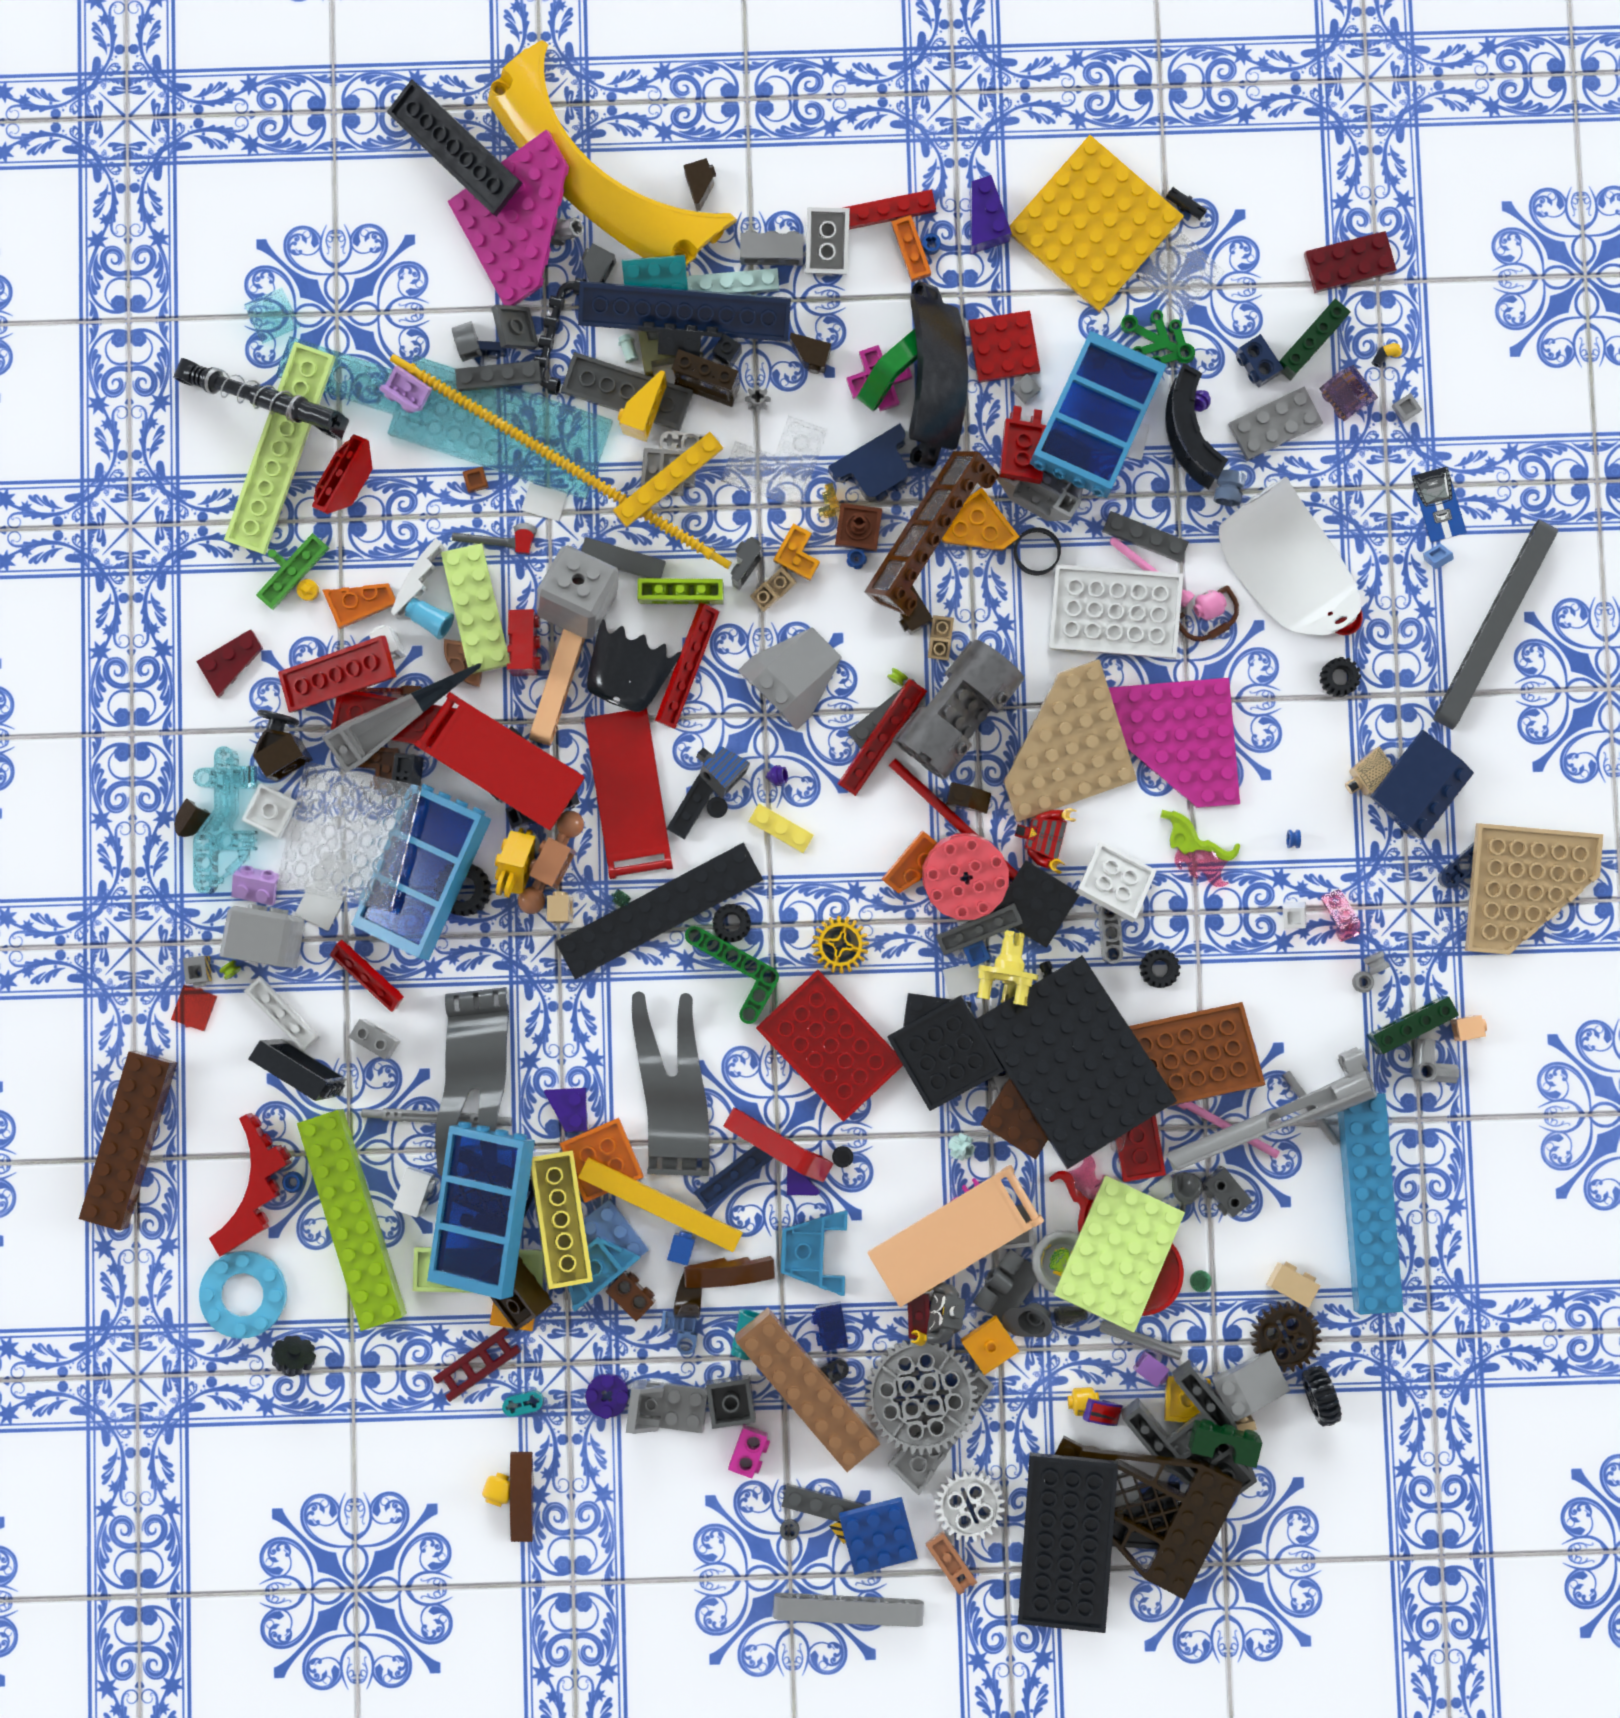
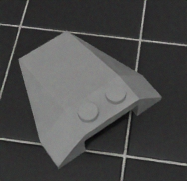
(1050, 500)
(793, 674)

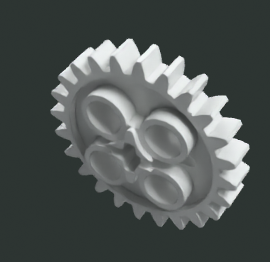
(952, 1512)

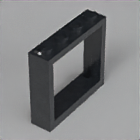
(297, 1069)

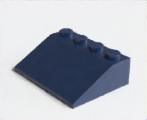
(1421, 785)

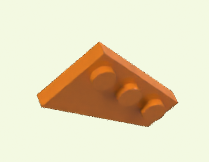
(358, 603)
(908, 867)

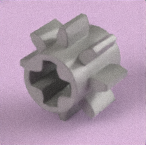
(763, 399)

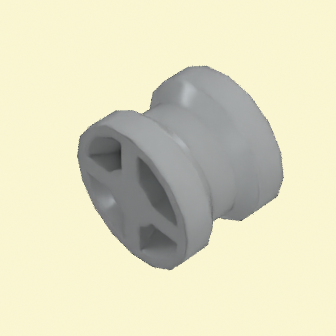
(1376, 962)

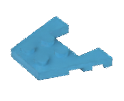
(804, 1250)

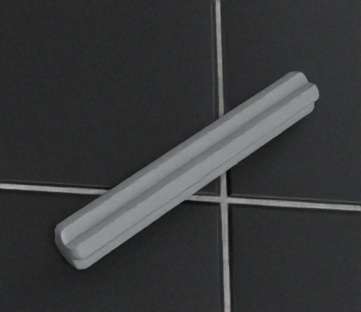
(1141, 1340)

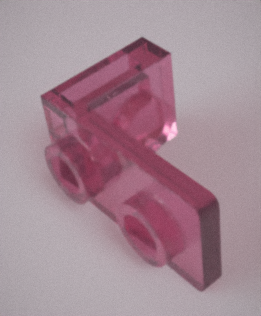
(1343, 915)

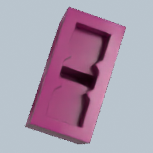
(744, 1450)

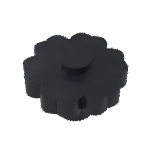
(293, 1355)

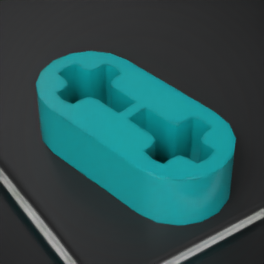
(523, 1408)

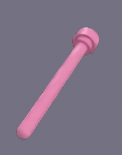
(1186, 597)

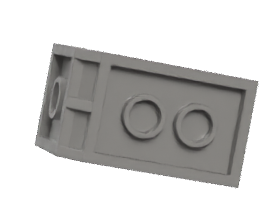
(665, 1406)

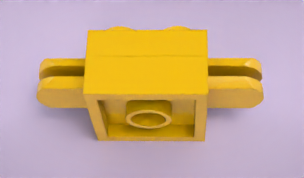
(514, 862)

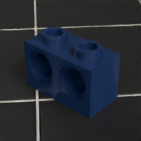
(1264, 358)

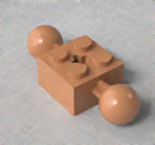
(551, 862)

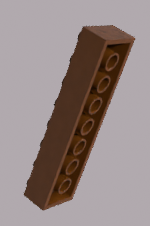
(127, 1140)

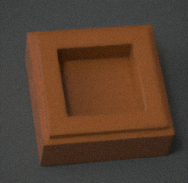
(475, 479)

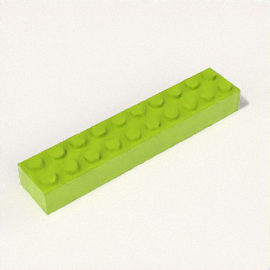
(352, 1219)

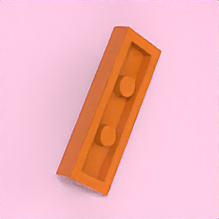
(911, 248)

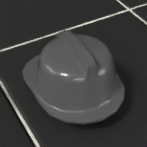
(1028, 1321)

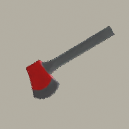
(520, 543)

